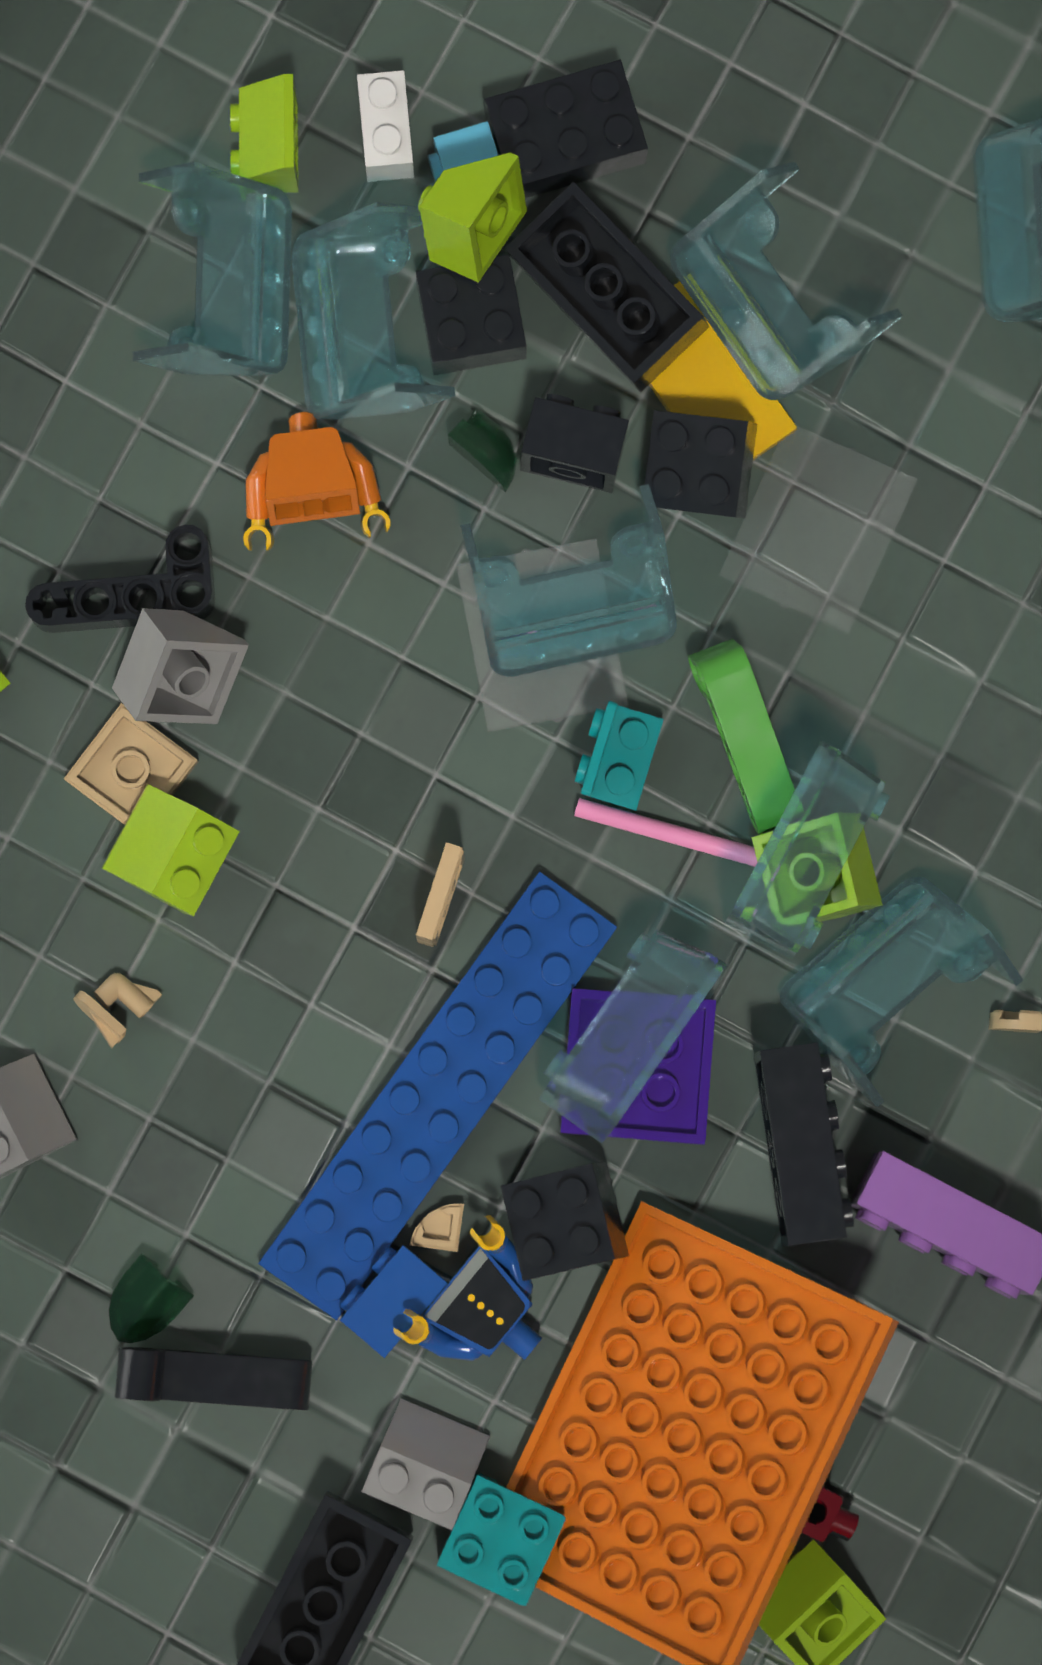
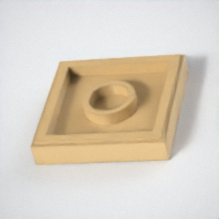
(124, 761)
(440, 895)

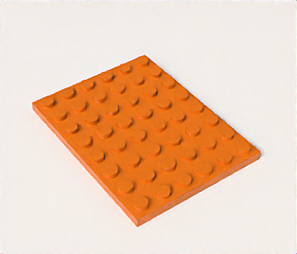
(694, 1436)

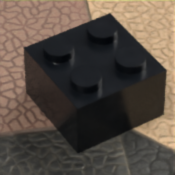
(470, 320)
(574, 443)
(700, 463)
(564, 1220)

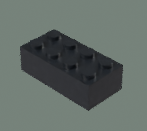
(607, 287)
(801, 1144)
(328, 1588)

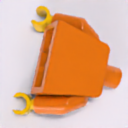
(309, 479)

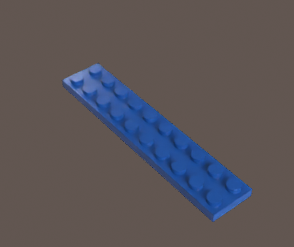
(438, 1095)

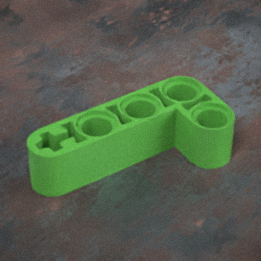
(745, 731)

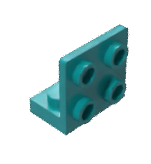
(620, 755)
(501, 1540)

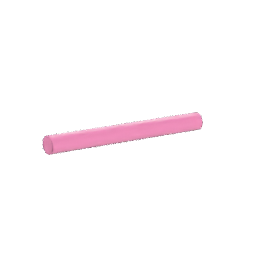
(666, 832)

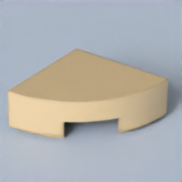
(1020, 1021)
(440, 1228)

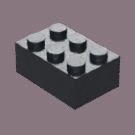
(569, 128)

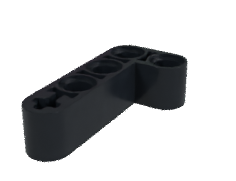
(123, 589)
(213, 1378)

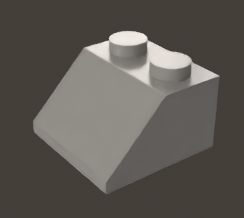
(178, 668)
(29, 1116)
(426, 1464)

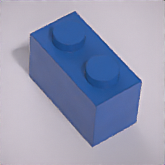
(400, 1285)

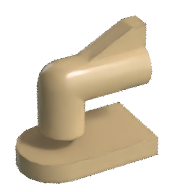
(134, 996)

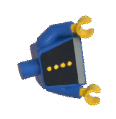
(479, 1305)

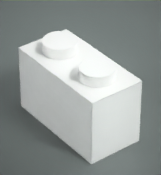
(385, 126)

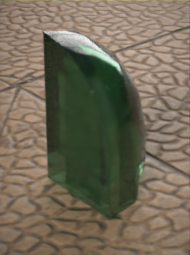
(485, 447)
(145, 1302)

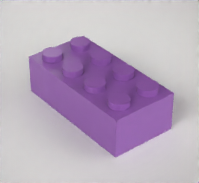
(950, 1222)

